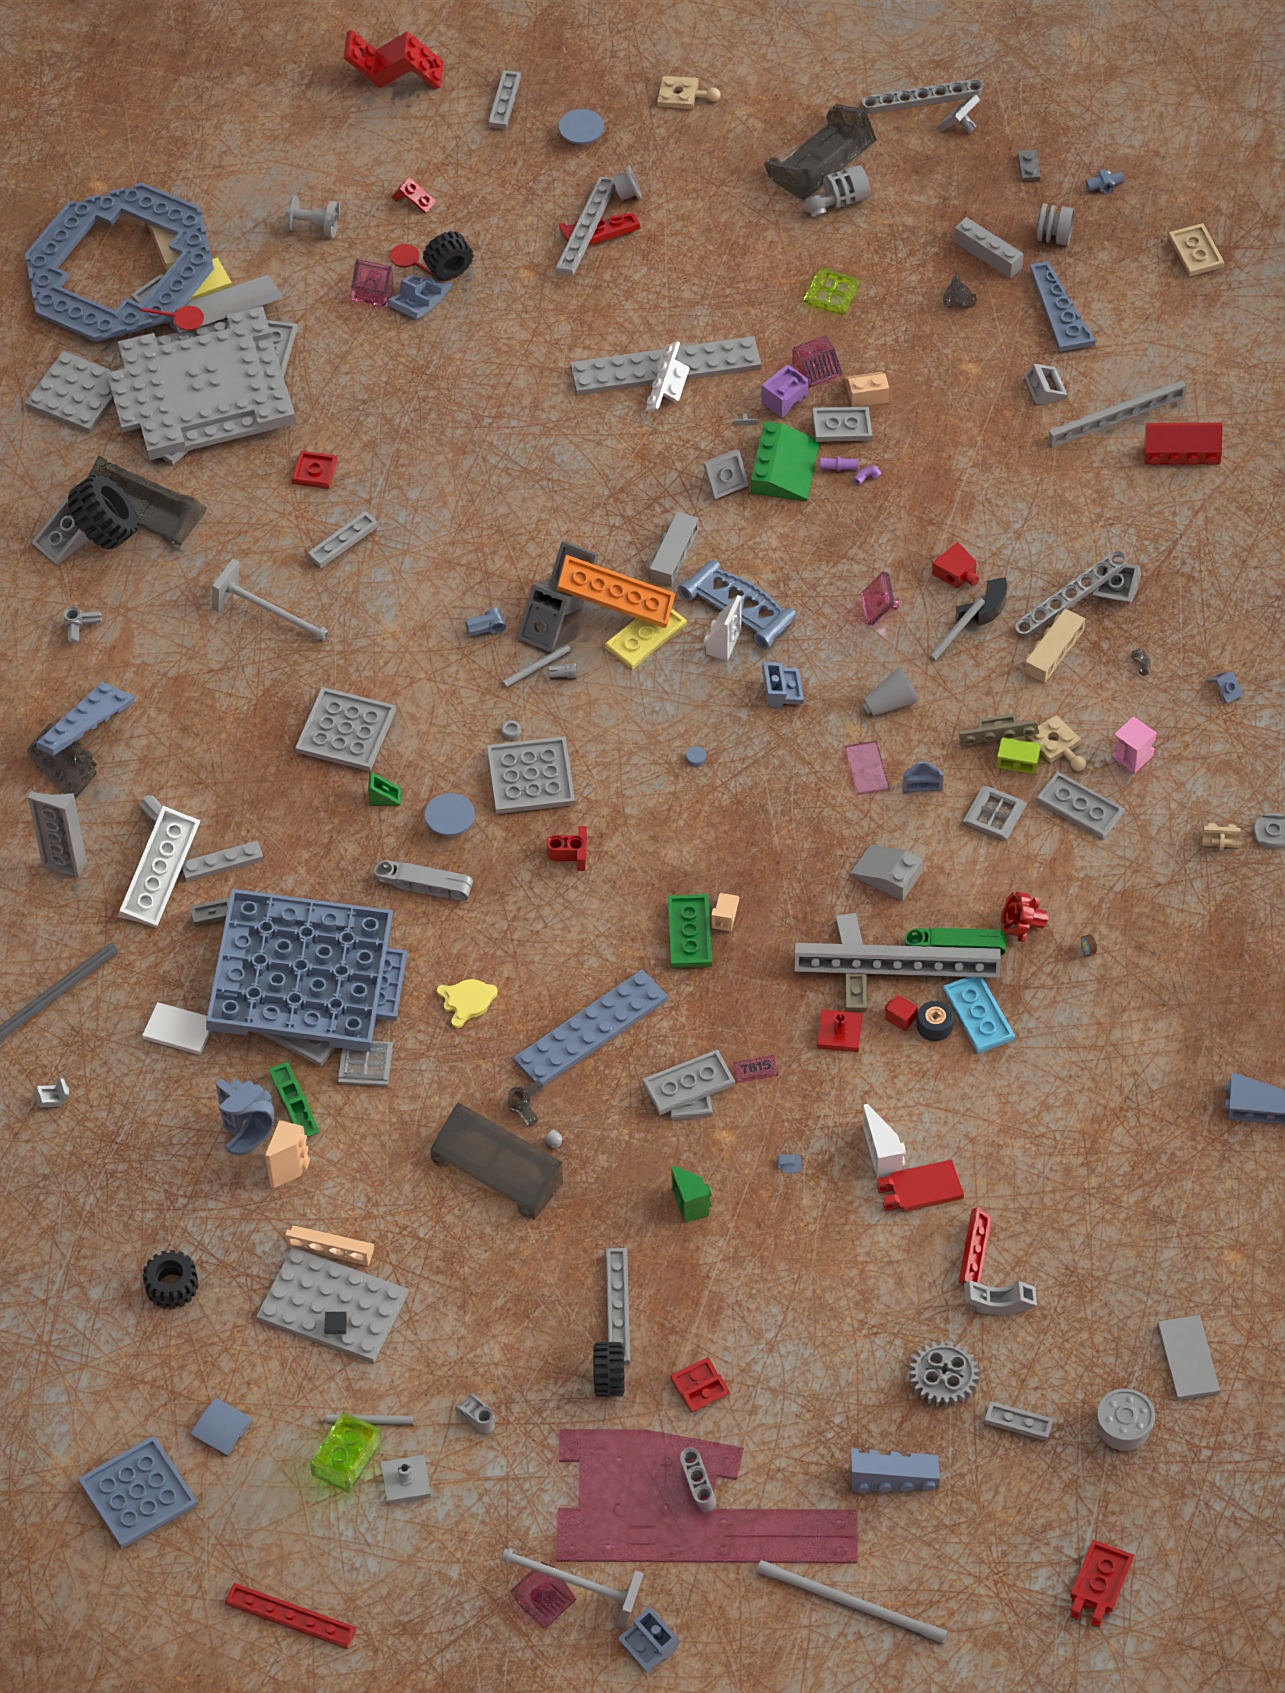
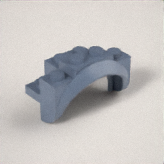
(243, 1102)

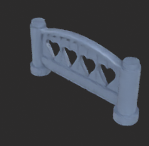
(766, 628)

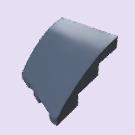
(418, 295)

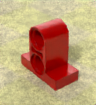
(562, 848)

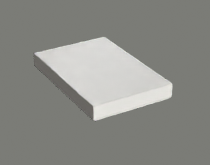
(177, 1028)

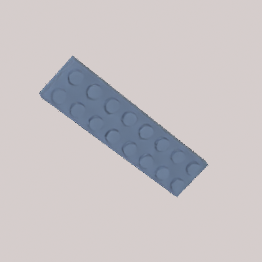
(591, 1028)

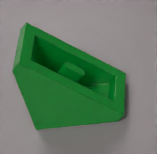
(383, 792)

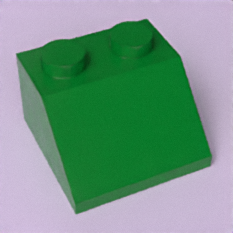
(690, 1194)

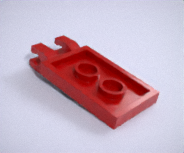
(921, 1186)
(1100, 1581)

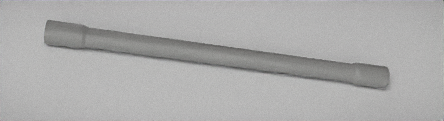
(928, 1630)

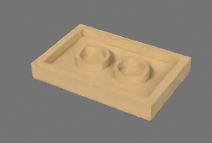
(1196, 249)

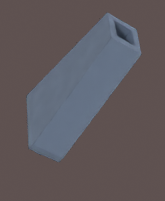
(1254, 1100)

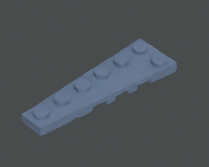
(1062, 316)
(85, 716)

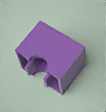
(784, 390)

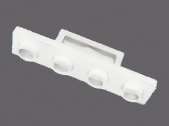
(669, 379)

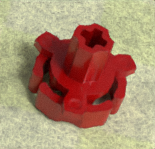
(1024, 913)

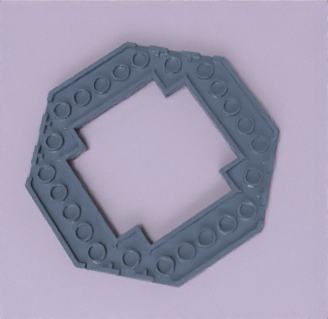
(73, 223)

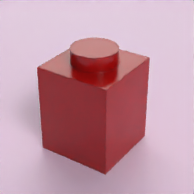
(901, 1012)

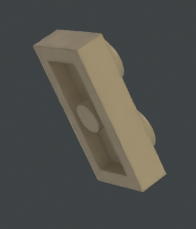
(856, 992)

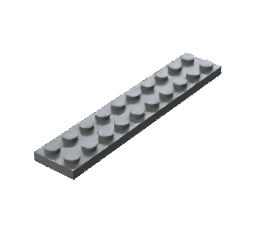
(642, 367)

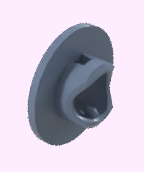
(581, 126)
(449, 814)

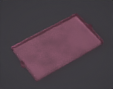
(867, 767)

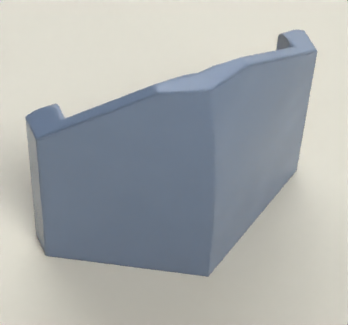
(922, 777)

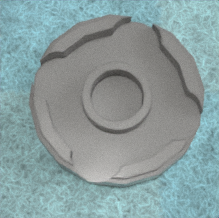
(1270, 830)

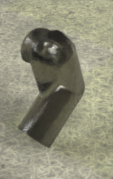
(1139, 654)

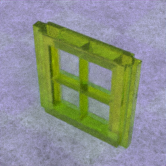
(832, 290)

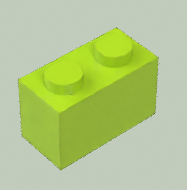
(1018, 755)

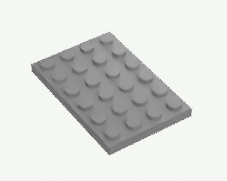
(315, 1285)

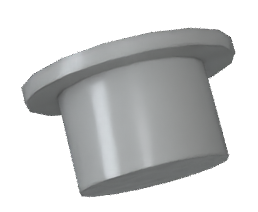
(627, 185)

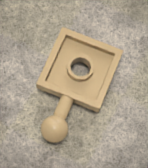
(689, 92)
(1066, 742)

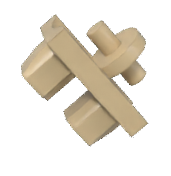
(1221, 836)

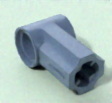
(491, 621)

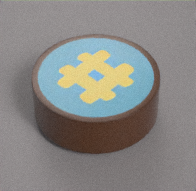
(1088, 945)

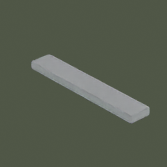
(618, 1298)

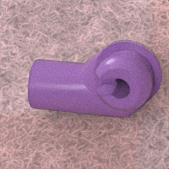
(865, 472)

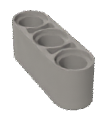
(694, 1471)

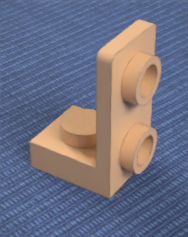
(725, 912)

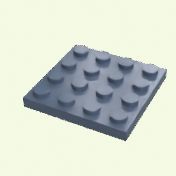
(137, 1492)

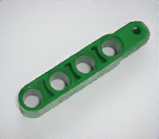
(957, 938)

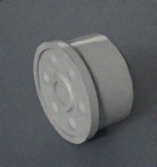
(1125, 1419)

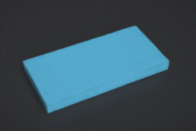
(978, 1013)

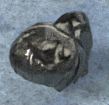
(958, 294)

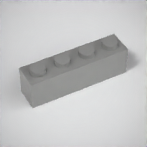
(988, 247)
(673, 549)

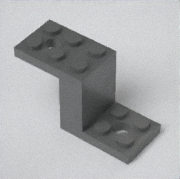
(549, 604)

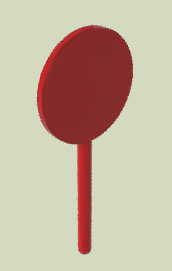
(406, 256)
(185, 317)

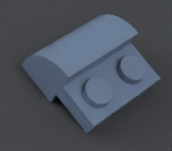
(782, 684)
(649, 1639)

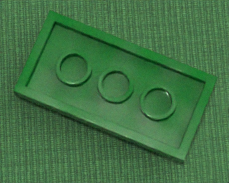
(689, 931)

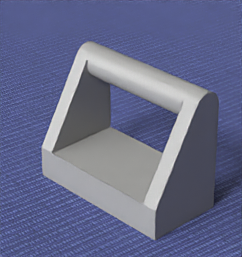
(1039, 387)

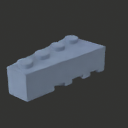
(893, 1471)

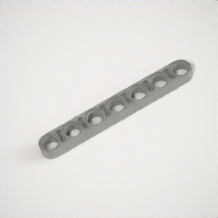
(915, 101)
(1066, 602)

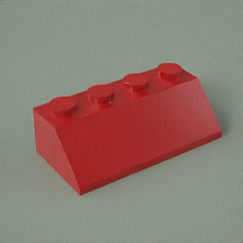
(1182, 443)

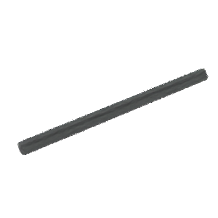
(57, 990)

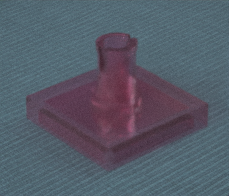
(878, 598)

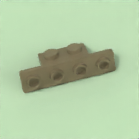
(998, 727)

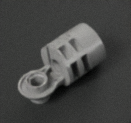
(841, 190)

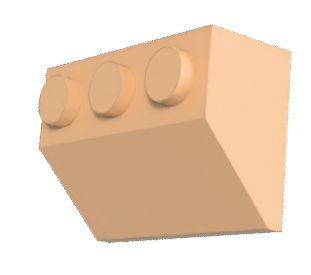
(286, 1154)

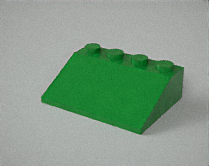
(784, 462)

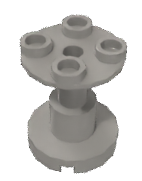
(319, 217)

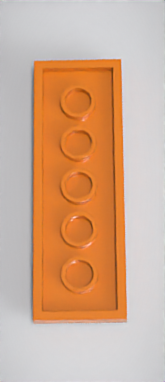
(615, 591)

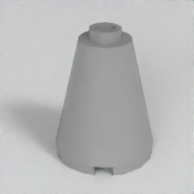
(890, 694)

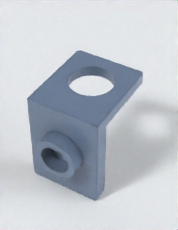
(1227, 685)

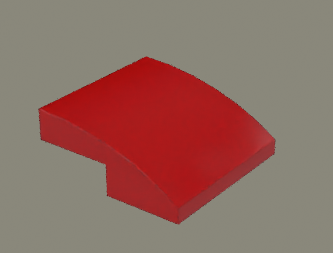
(699, 1384)

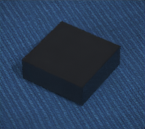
(335, 1322)

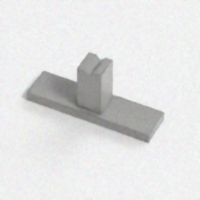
(745, 421)

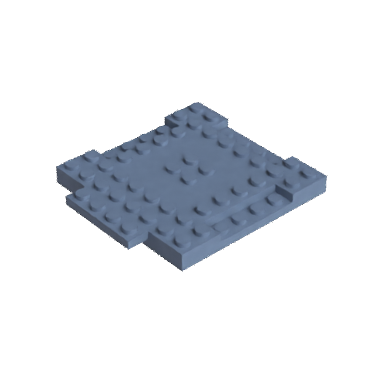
(305, 970)

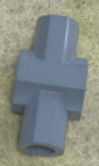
(1104, 181)

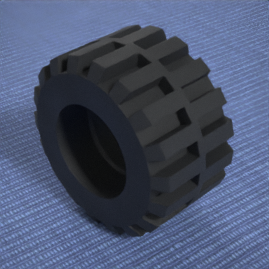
(448, 255)
(166, 1265)
(608, 1369)

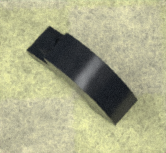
(993, 605)

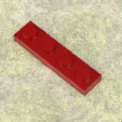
(975, 1246)

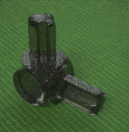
(524, 1095)

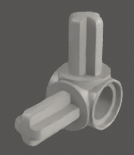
(75, 619)

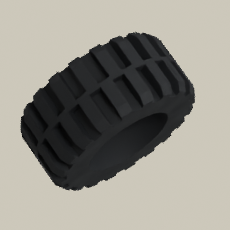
(103, 511)

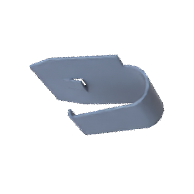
(785, 1162)

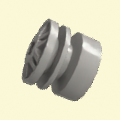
(1055, 224)

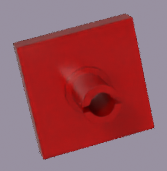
(839, 1030)

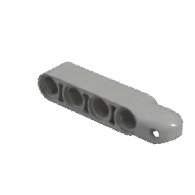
(424, 880)

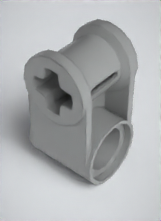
(474, 1411)

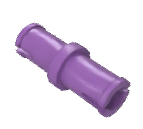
(838, 464)

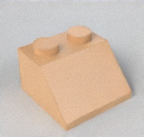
(867, 389)

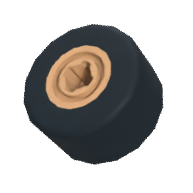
(935, 1020)

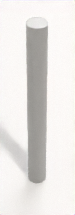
(957, 628)
(537, 665)
(376, 1419)

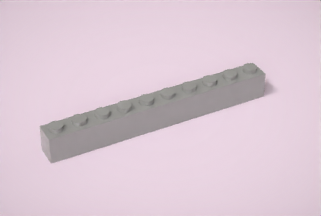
(897, 960)

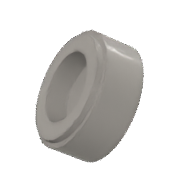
(511, 730)

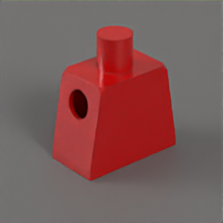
(956, 567)

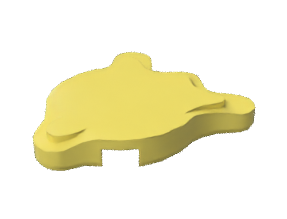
(467, 999)

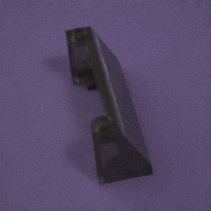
(825, 152)
(156, 506)
(498, 1160)

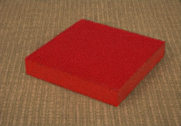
(314, 469)

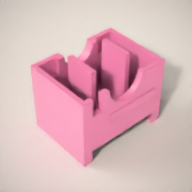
(1134, 744)

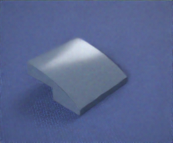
(221, 1426)

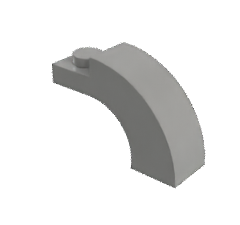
(1000, 1300)

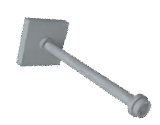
(228, 583)
(625, 1598)

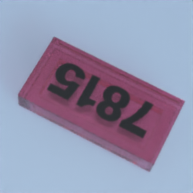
(755, 1068)

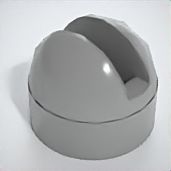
(553, 1139)

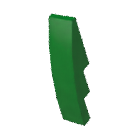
(293, 1099)

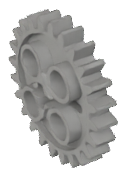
(940, 1390)

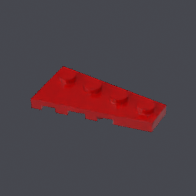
(606, 229)

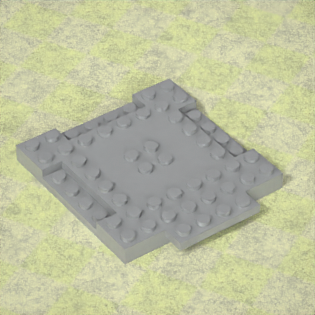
(202, 385)

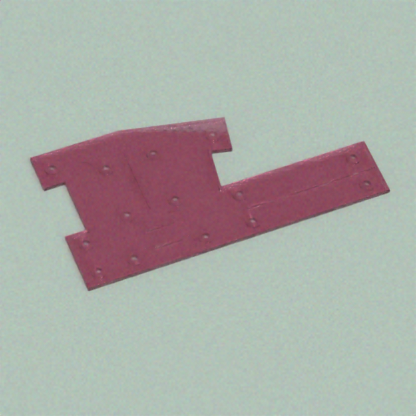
(649, 1532)

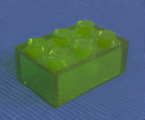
(346, 1452)

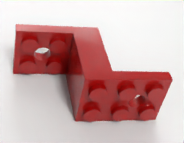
(393, 59)

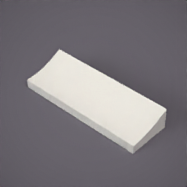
(159, 867)

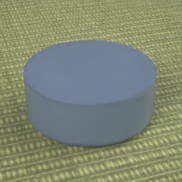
(696, 756)

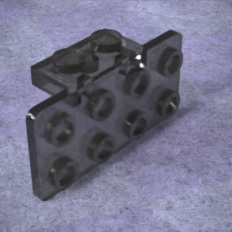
(69, 768)

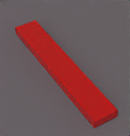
(290, 1615)

